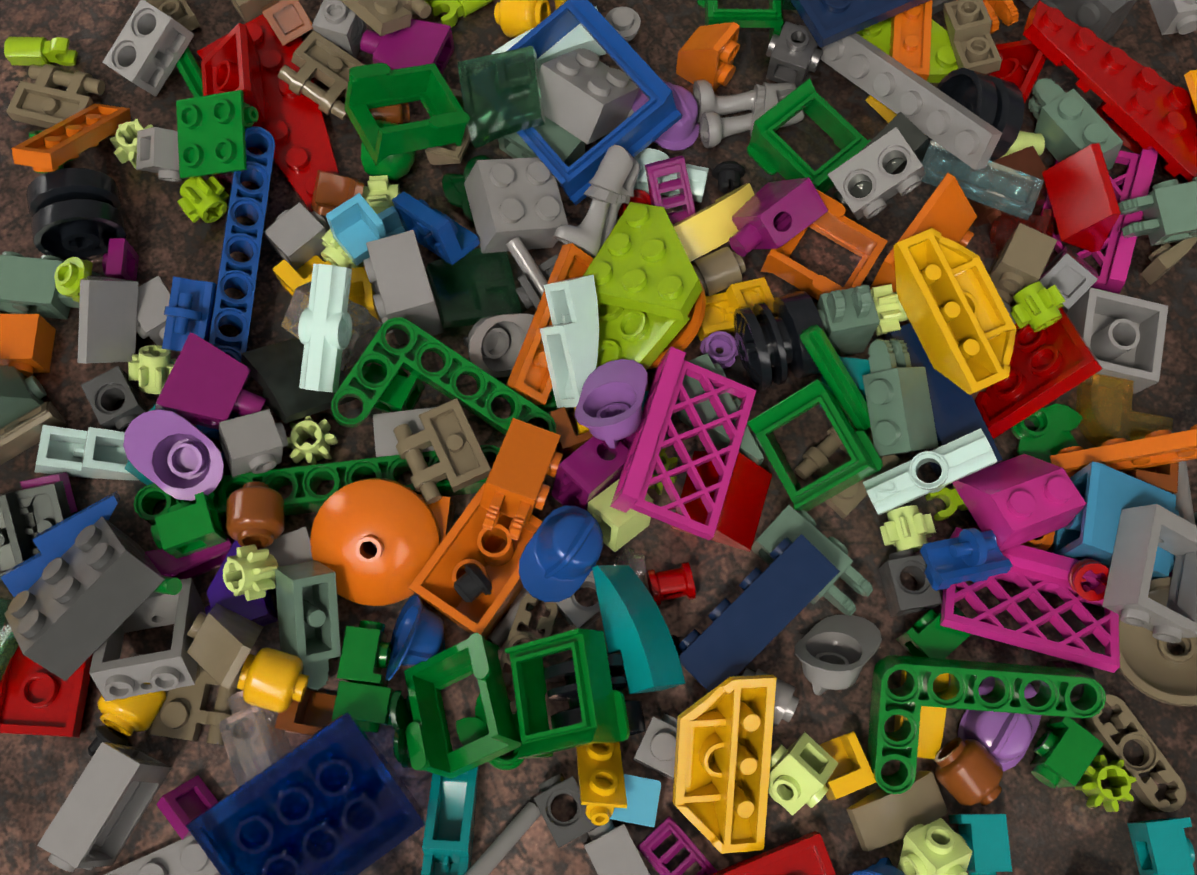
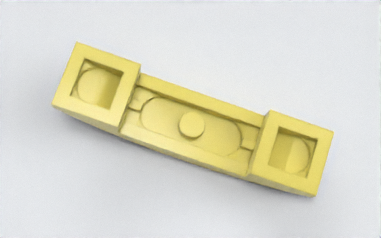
(713, 224)

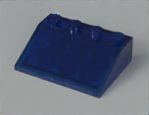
(313, 811)

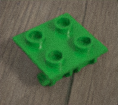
(213, 133)

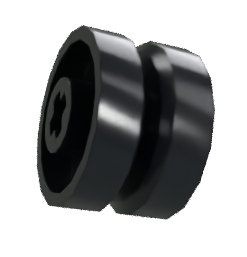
(991, 99)
(74, 213)

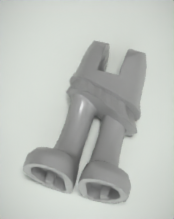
(759, 101)
(608, 189)

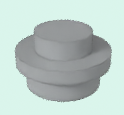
(625, 21)

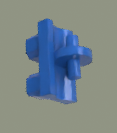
(188, 311)
(964, 558)

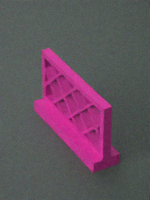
(1119, 250)
(649, 440)
(1036, 572)

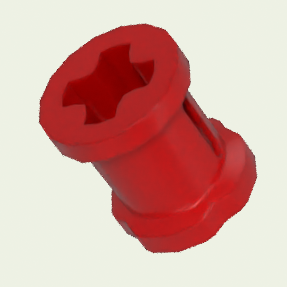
(671, 583)

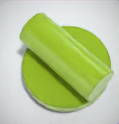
(68, 276)

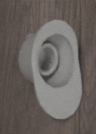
(497, 341)
(837, 651)

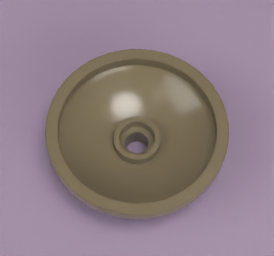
(1150, 664)

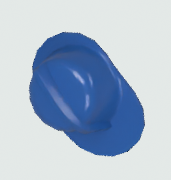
(561, 554)
(415, 636)

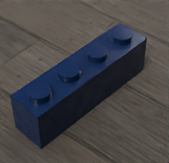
(952, 407)
(758, 614)

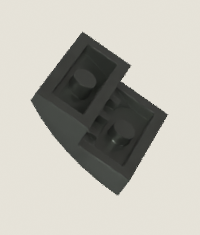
(278, 373)
(24, 516)

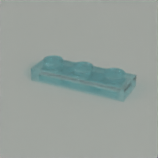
(993, 186)

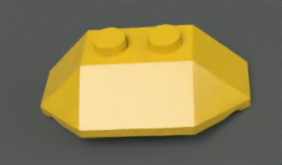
(954, 310)
(726, 762)

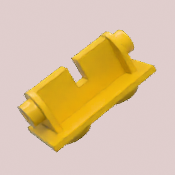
(601, 780)

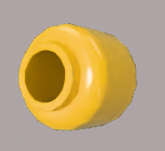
(520, 15)
(272, 679)
(131, 713)

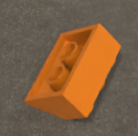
(944, 211)
(488, 550)

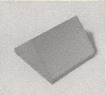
(107, 319)

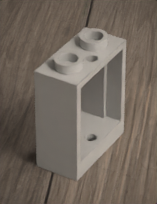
(1132, 566)
(164, 669)
(103, 807)

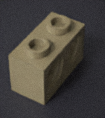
(1020, 261)

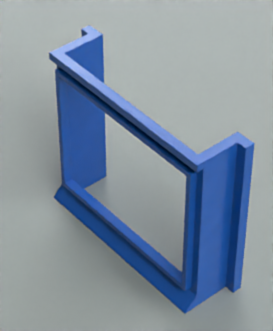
(632, 134)

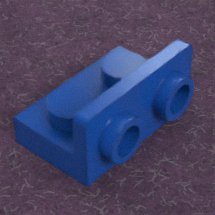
(435, 229)

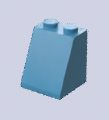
(1096, 525)

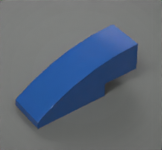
(55, 542)

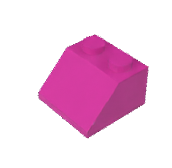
(1020, 499)

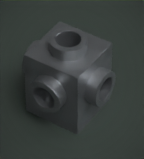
(792, 55)

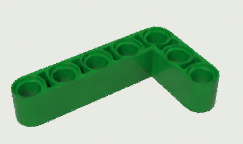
(443, 381)
(962, 693)

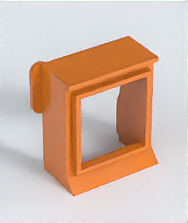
(841, 231)

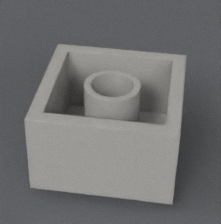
(585, 94)
(513, 201)
(401, 284)
(1122, 334)

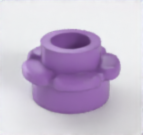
(720, 340)

